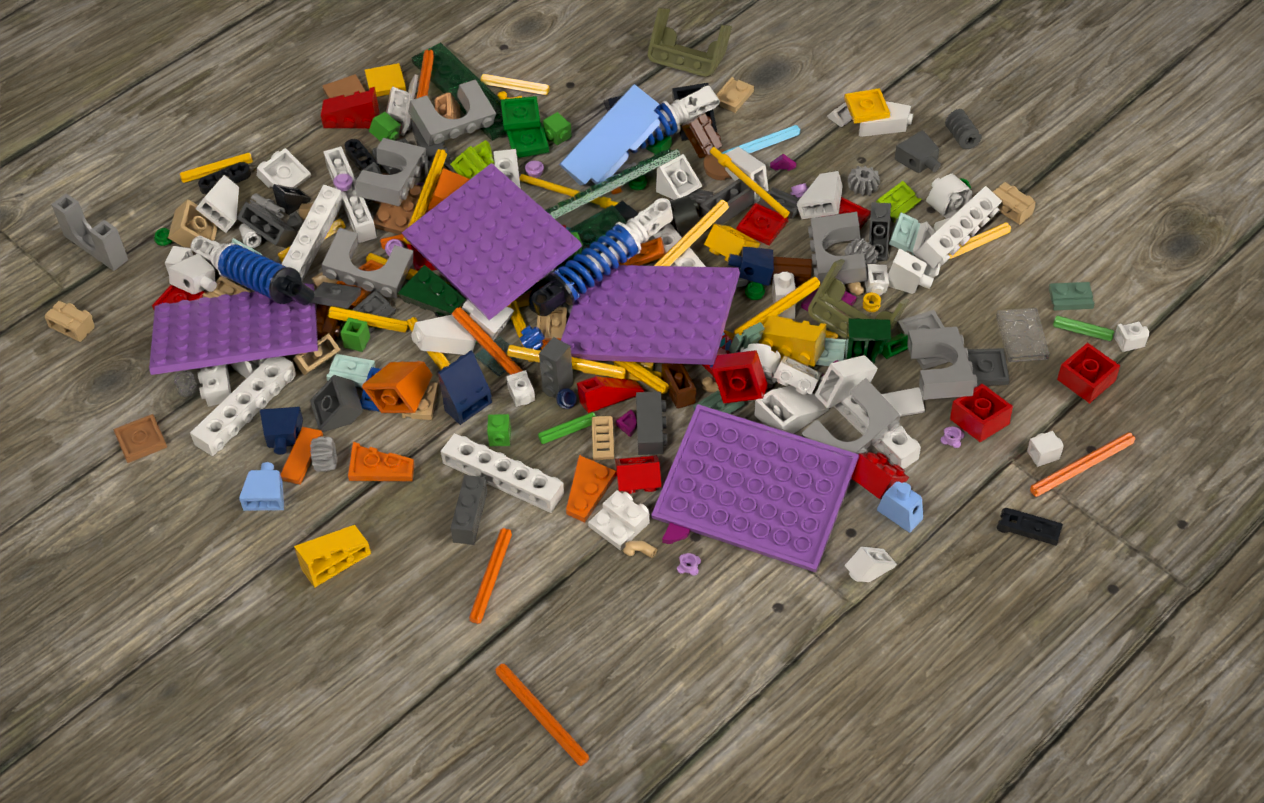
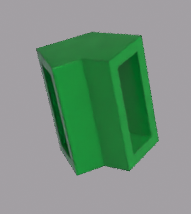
(901, 339)

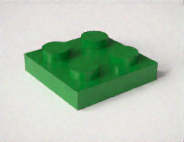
(520, 113)
(528, 141)

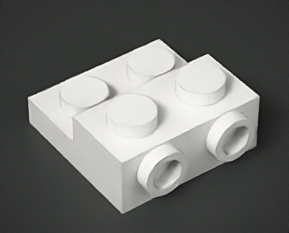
(282, 170)
(797, 375)
(620, 519)

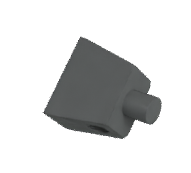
(918, 153)

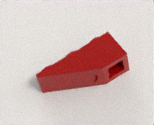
(605, 391)

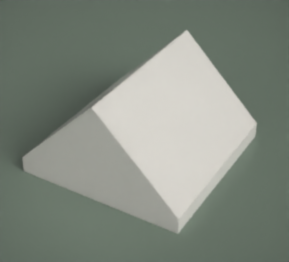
(676, 178)

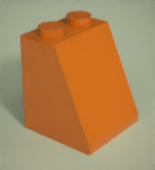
(447, 184)
(399, 386)

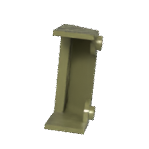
(666, 52)
(831, 310)

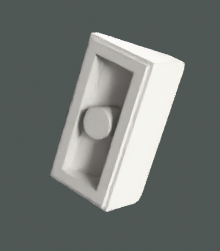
(840, 115)
(906, 401)

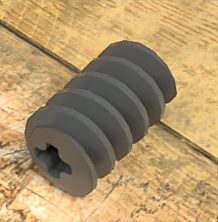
(963, 129)

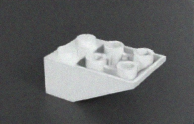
(788, 409)

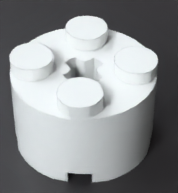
(948, 195)
(768, 359)

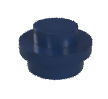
(566, 398)

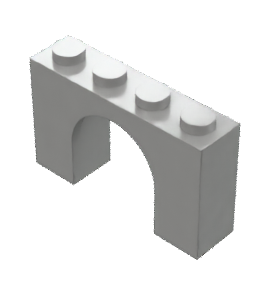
(438, 128)
(395, 187)
(831, 230)
(100, 242)
(386, 280)
(948, 345)
(881, 419)

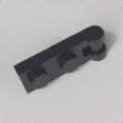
(1029, 526)

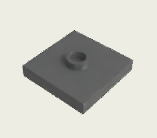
(336, 295)
(989, 366)

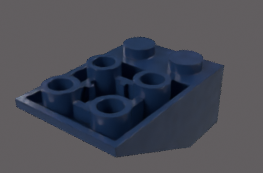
(464, 388)

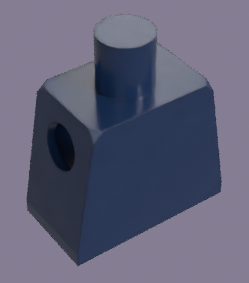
(754, 264)
(281, 427)

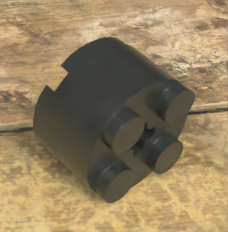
(684, 214)

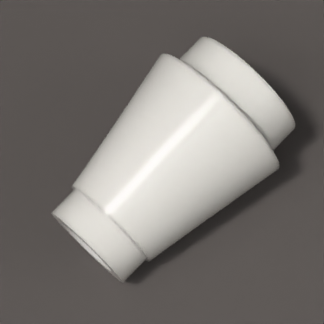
(249, 236)

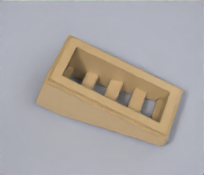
(602, 424)

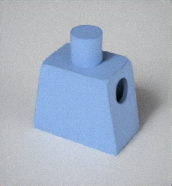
(263, 489)
(902, 506)

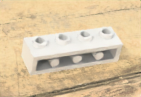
(215, 384)

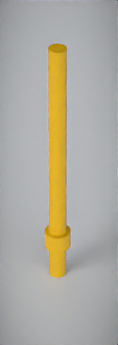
(725, 161)
(604, 202)

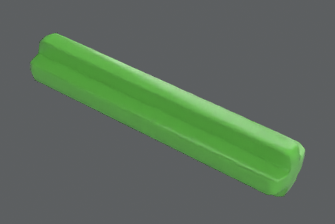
(1083, 328)
(566, 428)

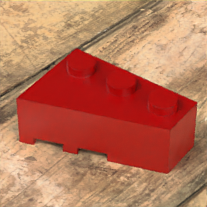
(350, 111)

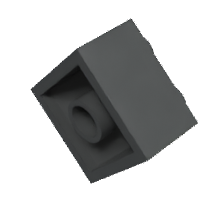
(336, 404)

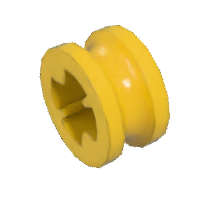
(871, 297)

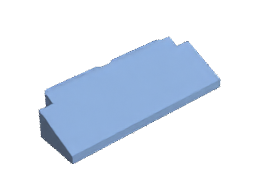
(607, 143)

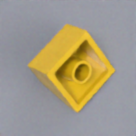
(728, 241)

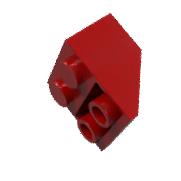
(877, 473)

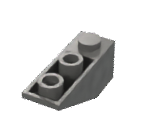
(880, 228)

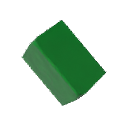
(660, 145)

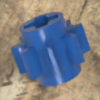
(532, 337)

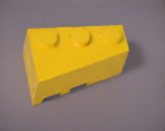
(794, 339)
(331, 554)

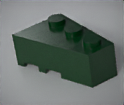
(431, 293)
(866, 337)

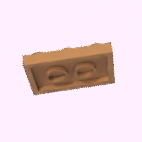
(397, 218)

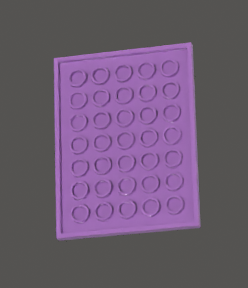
(491, 240)
(653, 315)
(229, 331)
(756, 487)

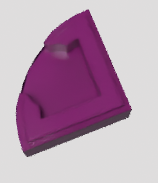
(783, 162)
(627, 423)
(675, 533)

